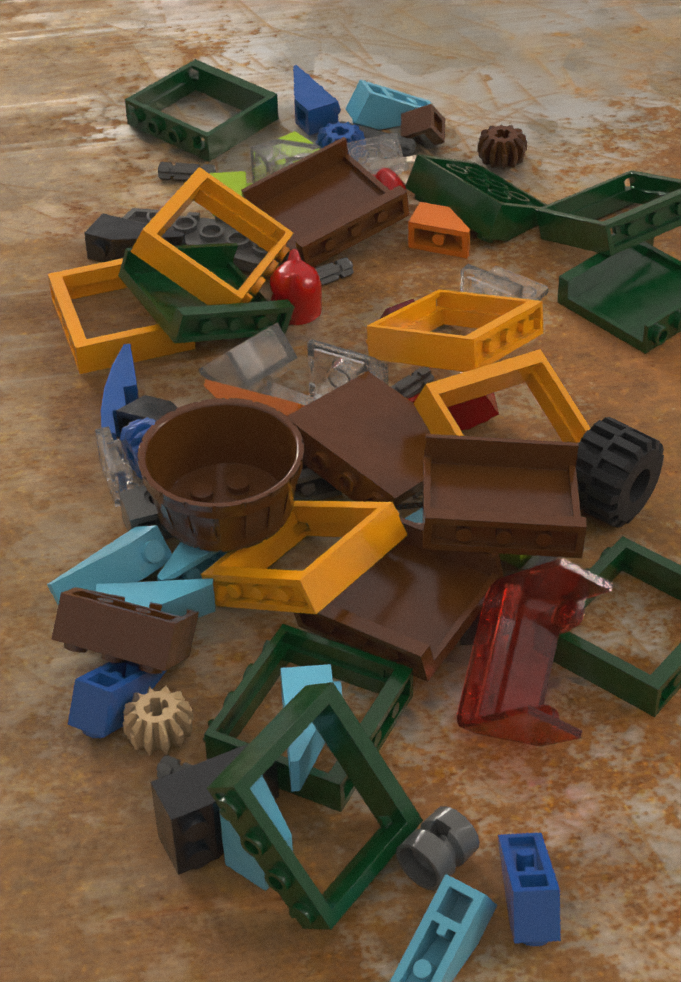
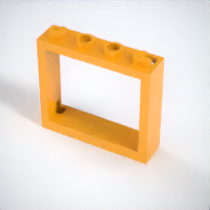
(232, 210)
(500, 322)
(102, 351)
(527, 368)
(366, 533)

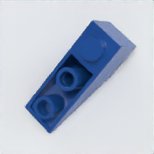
(312, 103)

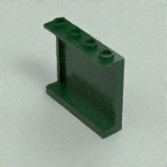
(627, 294)
(190, 319)

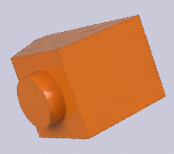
(438, 231)

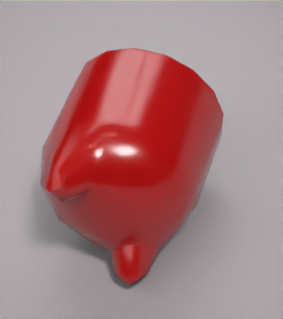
(300, 285)

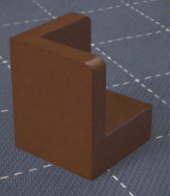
(425, 121)

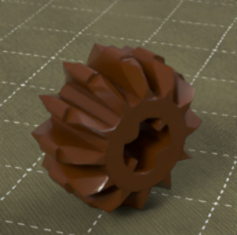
(502, 146)

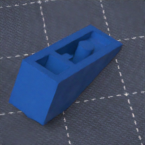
(102, 695)
(530, 889)

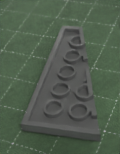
(210, 231)

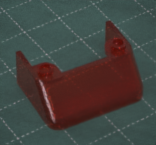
(517, 650)

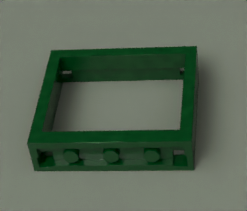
(257, 106)
(574, 218)
(348, 664)
(606, 670)
(366, 770)

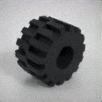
(616, 471)

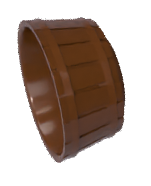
(222, 472)

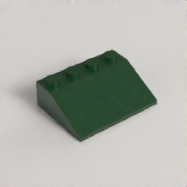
(476, 196)

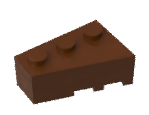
(123, 629)

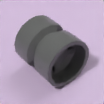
(437, 847)

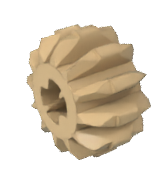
(157, 720)

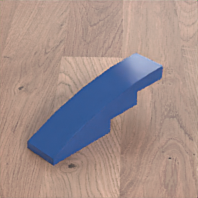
(119, 389)

